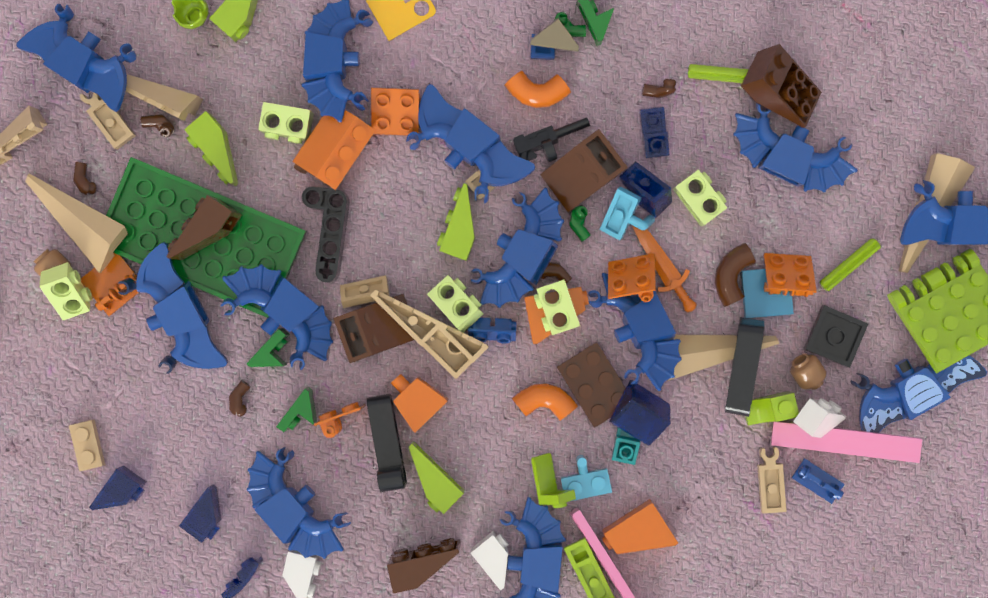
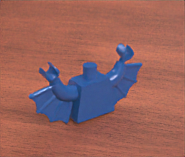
(327, 59)
(789, 155)
(524, 253)
(285, 307)
(649, 330)
(288, 510)
(541, 554)

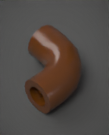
(728, 274)

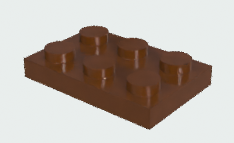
(593, 383)

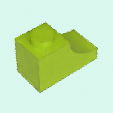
(773, 408)

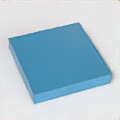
(760, 303)

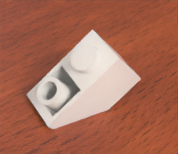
(819, 417)
(300, 573)

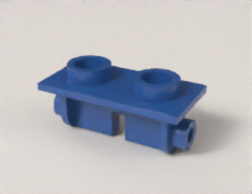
(502, 332)
(818, 481)

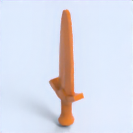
(666, 270)

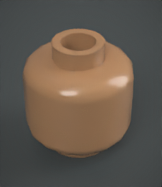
(48, 260)
(808, 371)

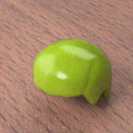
(190, 13)

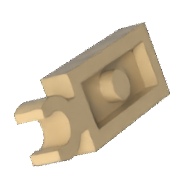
(108, 121)
(771, 483)

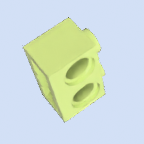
(287, 117)
(695, 202)
(65, 291)
(563, 305)
(452, 306)

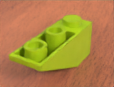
(214, 142)
(460, 231)

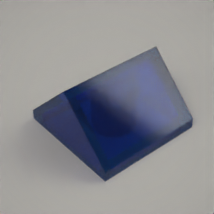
(641, 414)

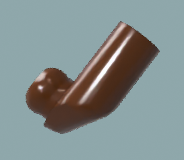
(660, 91)
(159, 121)
(81, 181)
(555, 269)
(235, 399)

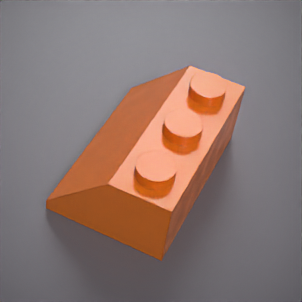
(333, 148)

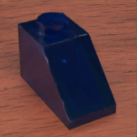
(653, 192)
(119, 490)
(204, 516)

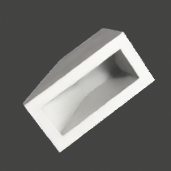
(492, 557)

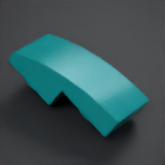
(625, 448)

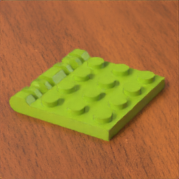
(952, 316)

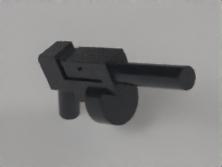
(545, 139)

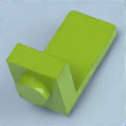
(546, 483)

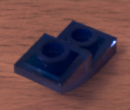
(654, 132)
(245, 574)

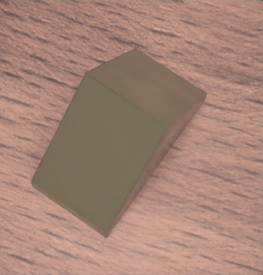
(555, 36)

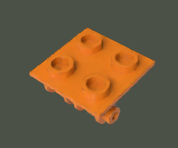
(394, 111)
(789, 274)
(632, 277)
(105, 285)
(330, 421)

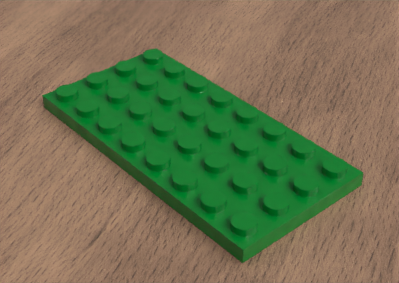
(157, 205)

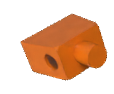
(417, 401)

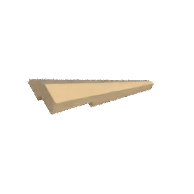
(163, 97)
(20, 130)
(948, 177)
(88, 228)
(446, 344)
(708, 350)

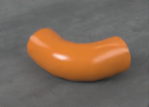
(537, 94)
(545, 396)

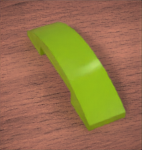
(588, 569)

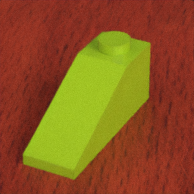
(235, 17)
(437, 484)

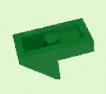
(596, 24)
(266, 356)
(302, 406)

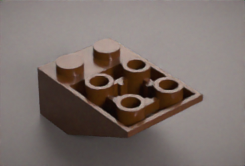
(781, 85)
(583, 170)
(208, 225)
(370, 331)
(412, 568)

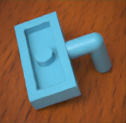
(622, 214)
(587, 483)

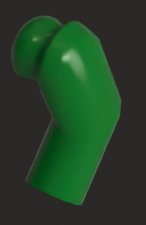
(574, 30)
(577, 222)

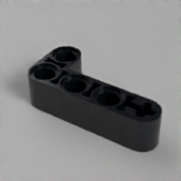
(326, 234)
(744, 366)
(391, 468)

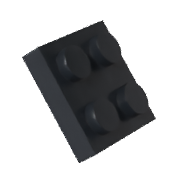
(836, 336)

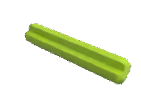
(716, 73)
(850, 264)

